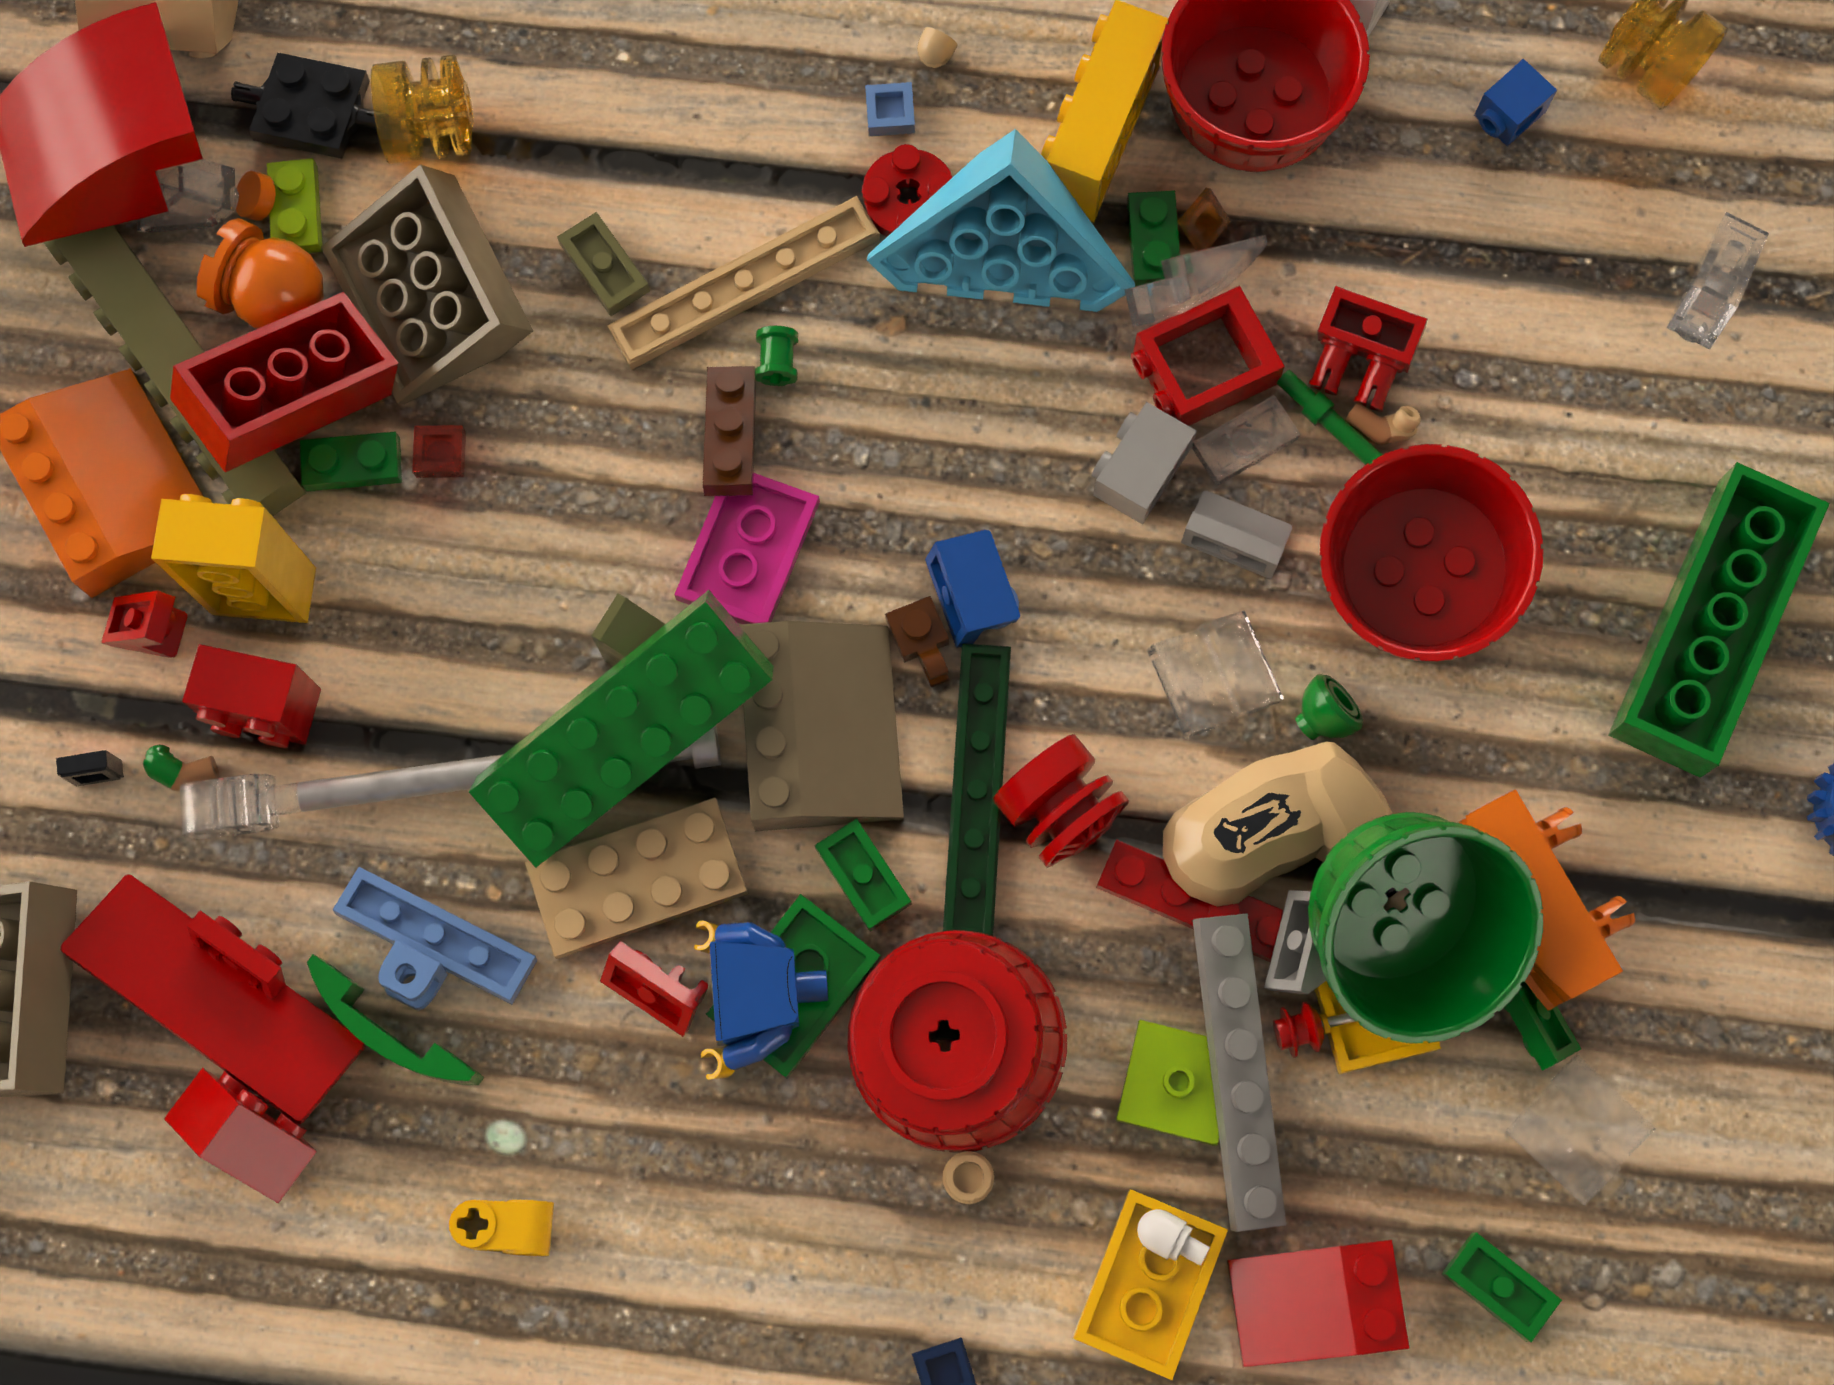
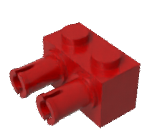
(1371, 330)

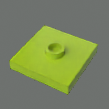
(1170, 1084)

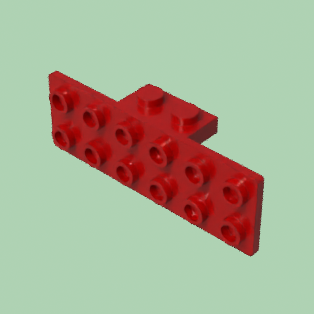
(214, 995)

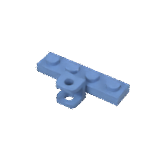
(430, 943)

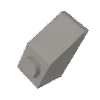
(1295, 961)

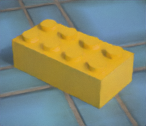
(1105, 102)
(233, 559)

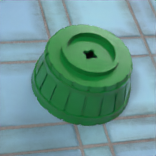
(1452, 948)

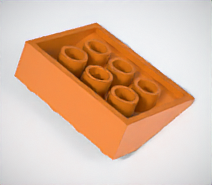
(95, 474)

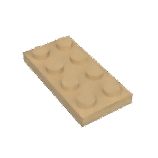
(636, 878)

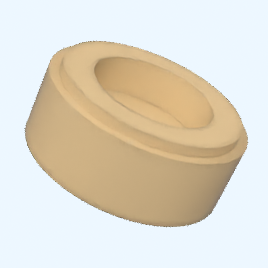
(968, 1177)

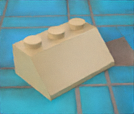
(190, 25)

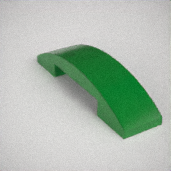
(342, 993)

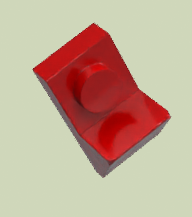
(145, 624)

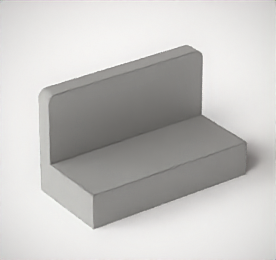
(1237, 534)

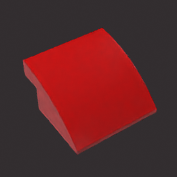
(94, 128)

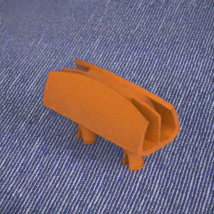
(1573, 941)

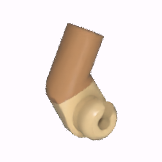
(1384, 429)

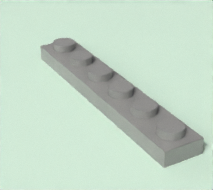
(1239, 1073)

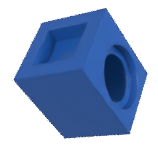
(1514, 103)

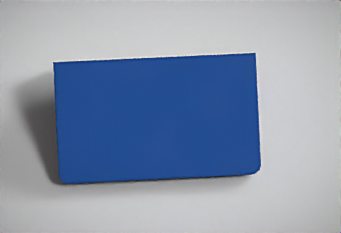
(971, 585)

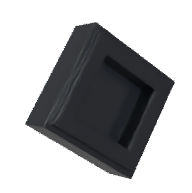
(90, 768)

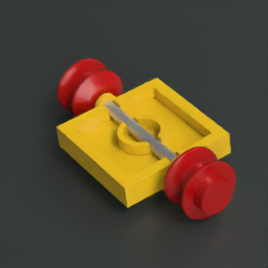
(1350, 1042)

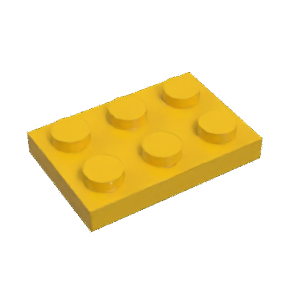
(1141, 1301)

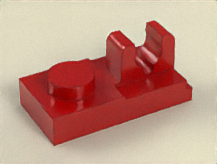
(652, 990)

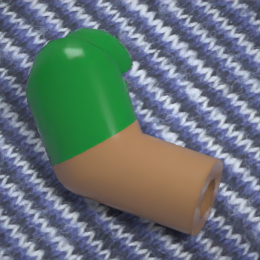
(172, 772)

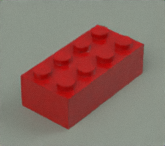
(283, 381)

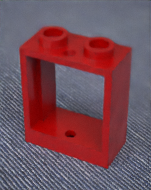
(1249, 337)

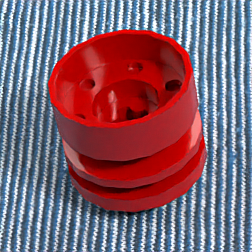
(1060, 800)

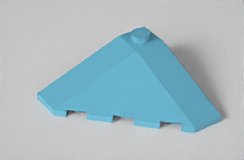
(1004, 229)

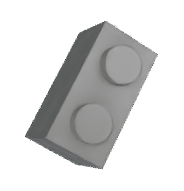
(1143, 461)

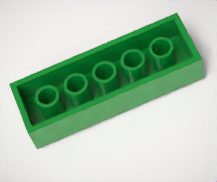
(1719, 620)
(622, 729)

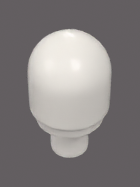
(1170, 1237)

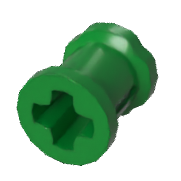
(776, 355)

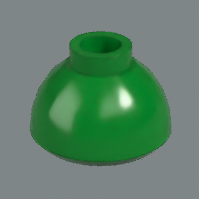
(1328, 710)

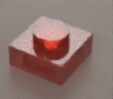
(439, 451)

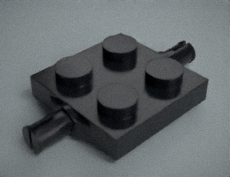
(308, 105)

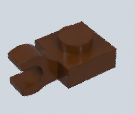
(920, 634)

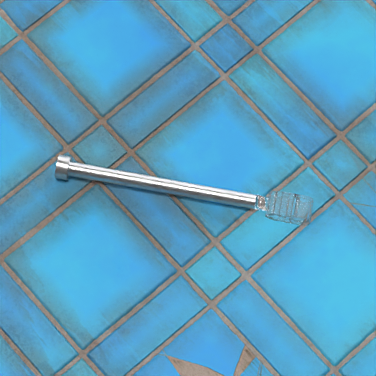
(254, 800)

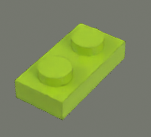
(297, 203)

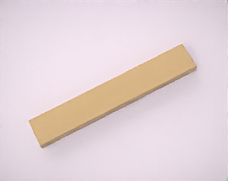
(743, 282)

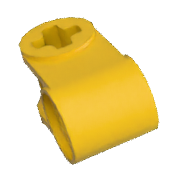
(512, 1228)

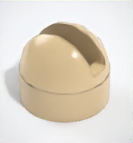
(935, 47)

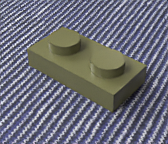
(603, 264)

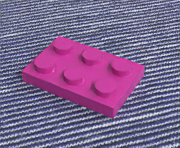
(749, 549)

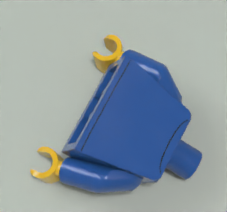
(754, 993)

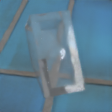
(196, 197)

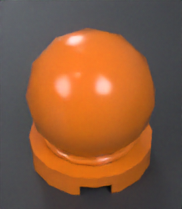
(258, 276)

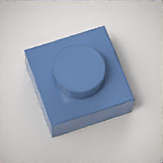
(890, 109)

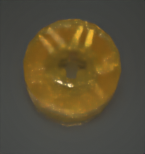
(1662, 46)
(421, 109)

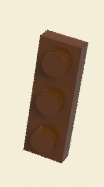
(729, 431)

